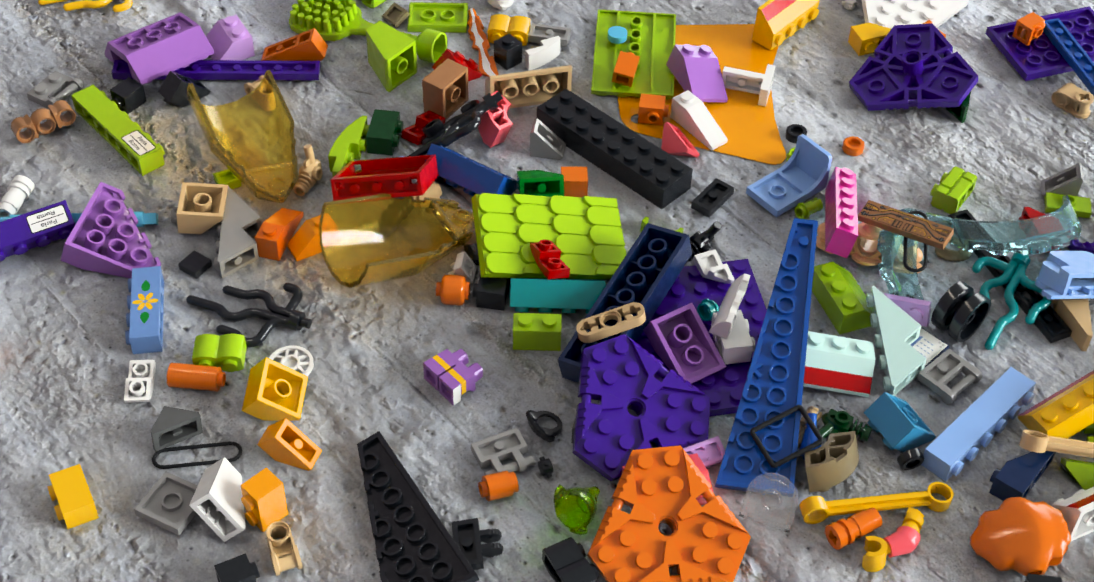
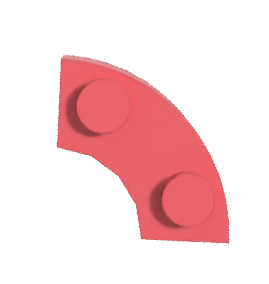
(495, 124)

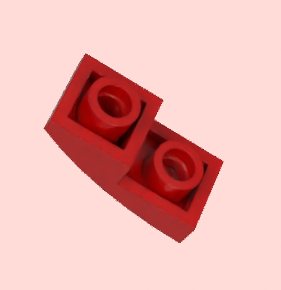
(548, 259)

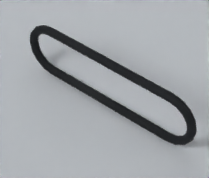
(925, 249)
(195, 447)

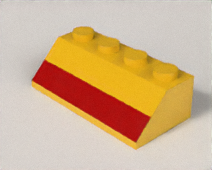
(781, 19)
(1064, 411)

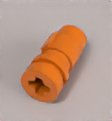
(845, 532)

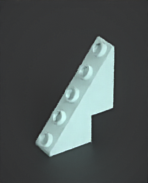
(894, 338)

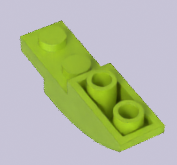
(349, 145)

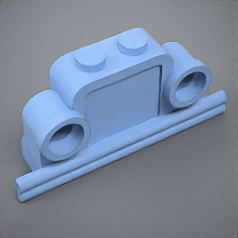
(1067, 275)

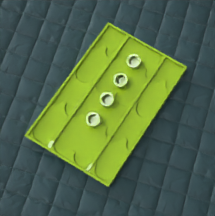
(647, 36)
(581, 227)

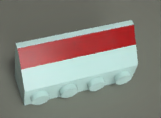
(839, 364)

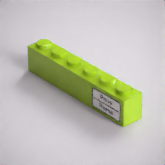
(118, 129)

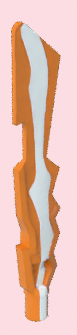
(480, 42)

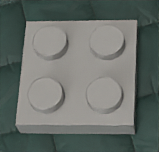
(168, 503)

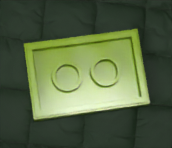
(438, 16)

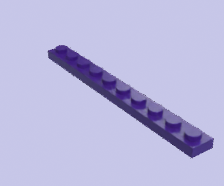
(236, 70)

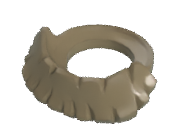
(952, 255)

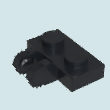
(469, 538)

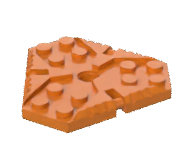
(664, 488)

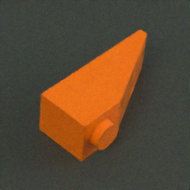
(301, 47)
(277, 232)

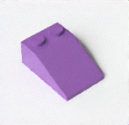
(698, 71)
(684, 344)

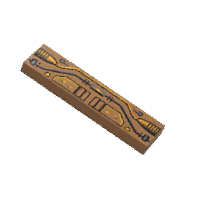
(906, 224)

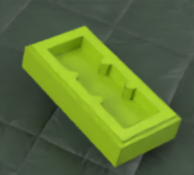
(1080, 204)

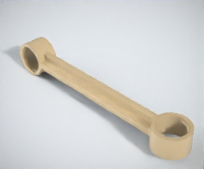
(1040, 442)

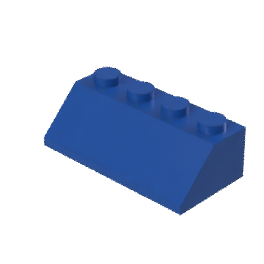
(470, 174)

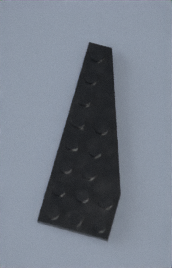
(406, 530)

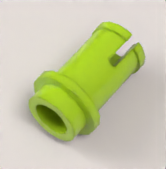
(804, 210)

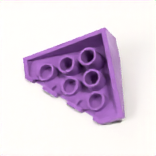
(108, 237)

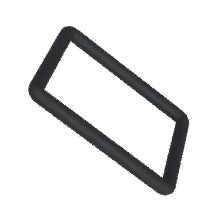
(798, 407)

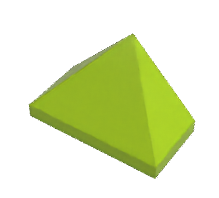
(1081, 471)

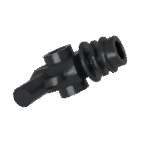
(701, 241)

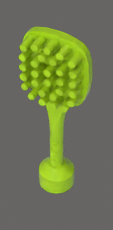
(343, 18)

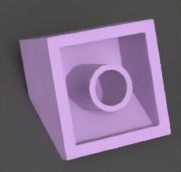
(230, 40)

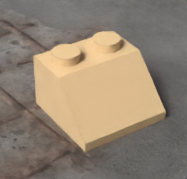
(200, 207)

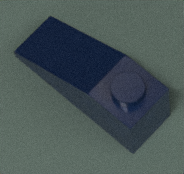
(1019, 475)

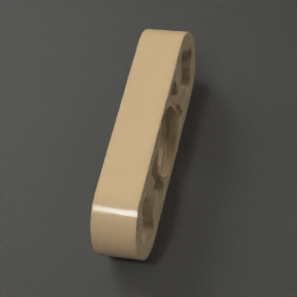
(600, 319)

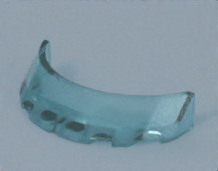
(1020, 236)
(892, 270)

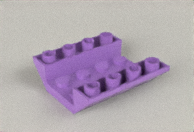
(160, 47)

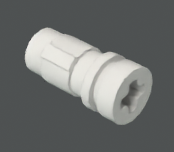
(16, 194)

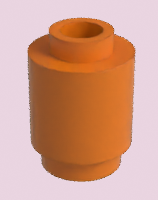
(498, 485)

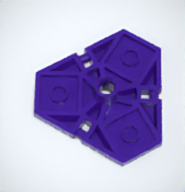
(913, 70)
(622, 379)

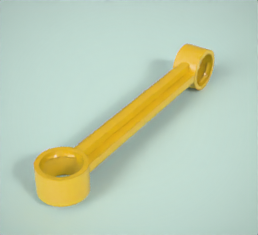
(816, 509)

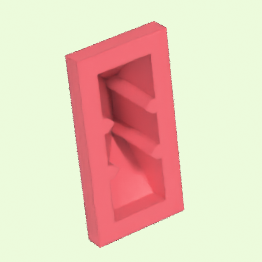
(676, 143)

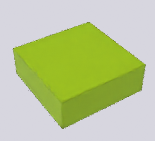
(227, 178)

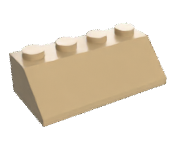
(531, 86)

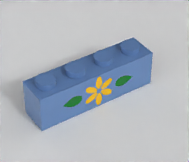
(146, 310)

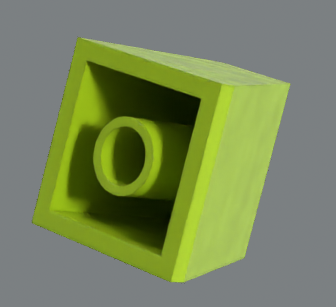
(391, 55)

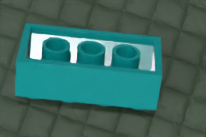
(554, 293)

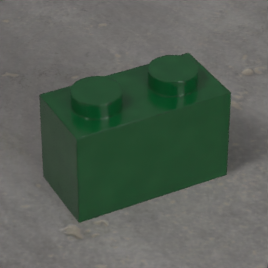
(384, 132)

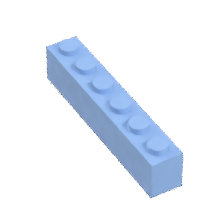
(978, 424)

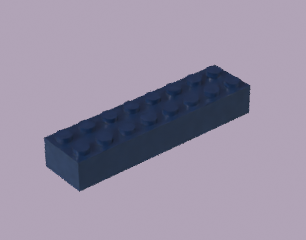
(640, 278)

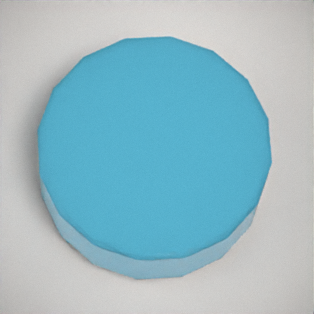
(617, 34)

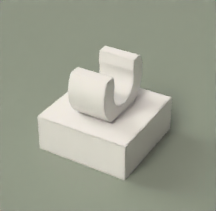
(464, 266)

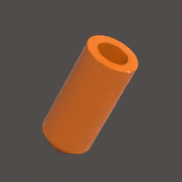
(195, 377)

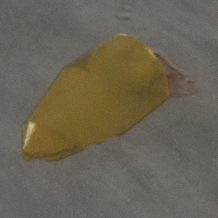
(253, 139)
(389, 237)

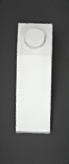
(697, 120)

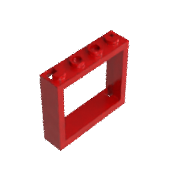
(385, 177)

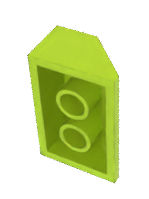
(841, 297)

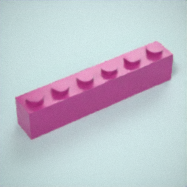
(841, 212)

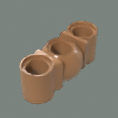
(33, 122)

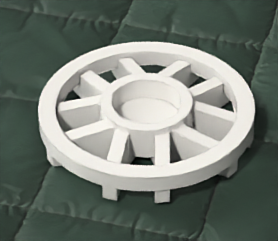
(294, 361)

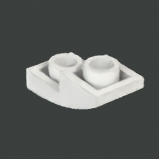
(541, 55)
(140, 381)

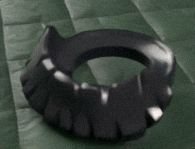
(545, 433)

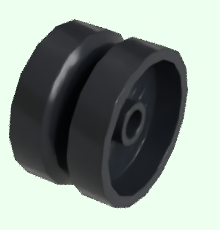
(961, 311)

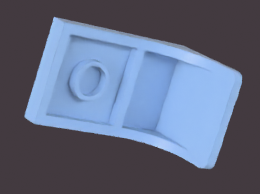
(796, 180)

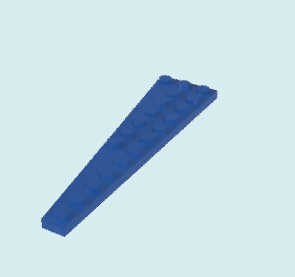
(775, 370)

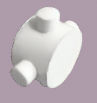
(849, 4)

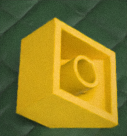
(274, 392)

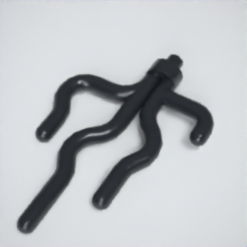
(461, 124)
(276, 317)

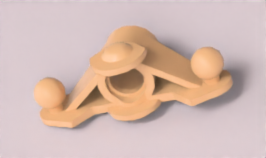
(865, 246)

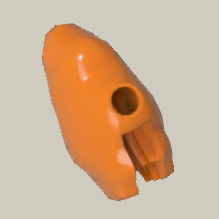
(1022, 536)

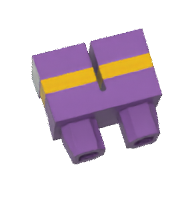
(450, 375)

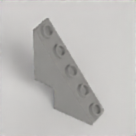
(236, 236)

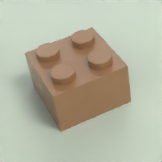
(445, 88)

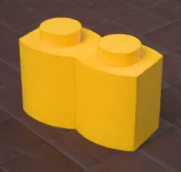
(502, 25)

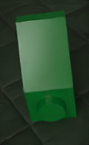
(540, 183)

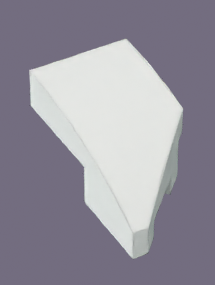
(712, 268)

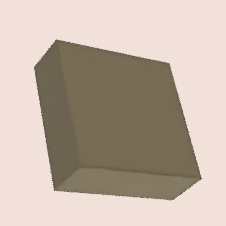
(395, 15)

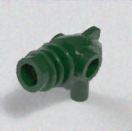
(841, 421)

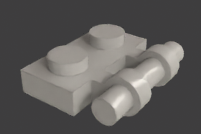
(500, 448)

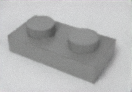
(541, 32)

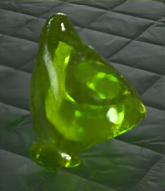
(576, 507)

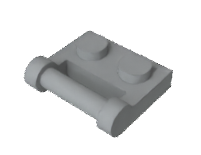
(54, 88)
(944, 370)

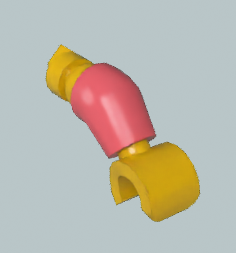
(897, 544)

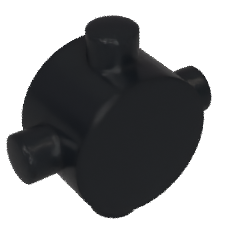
(545, 467)

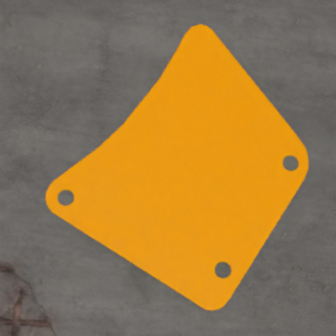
(747, 125)

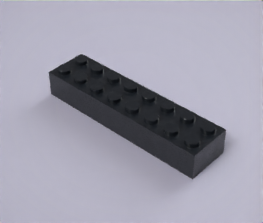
(616, 149)

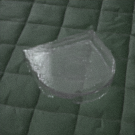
(771, 501)

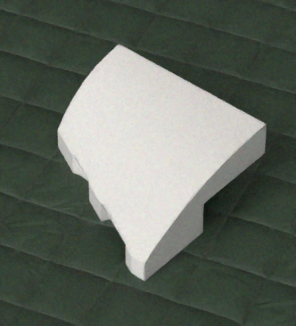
(728, 310)

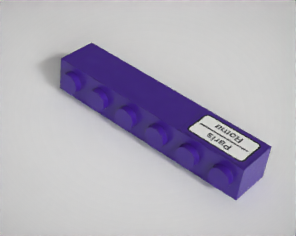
(35, 229)

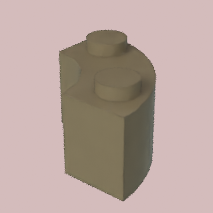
(832, 461)

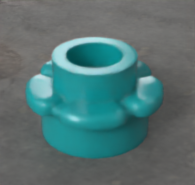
(706, 309)

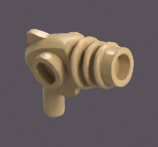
(308, 173)

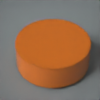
(853, 146)

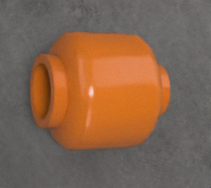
(453, 290)

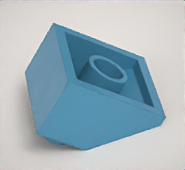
(898, 423)

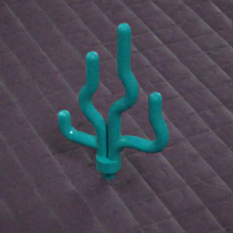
(1015, 271)

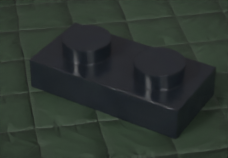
(712, 197)

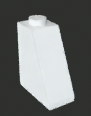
(219, 499)

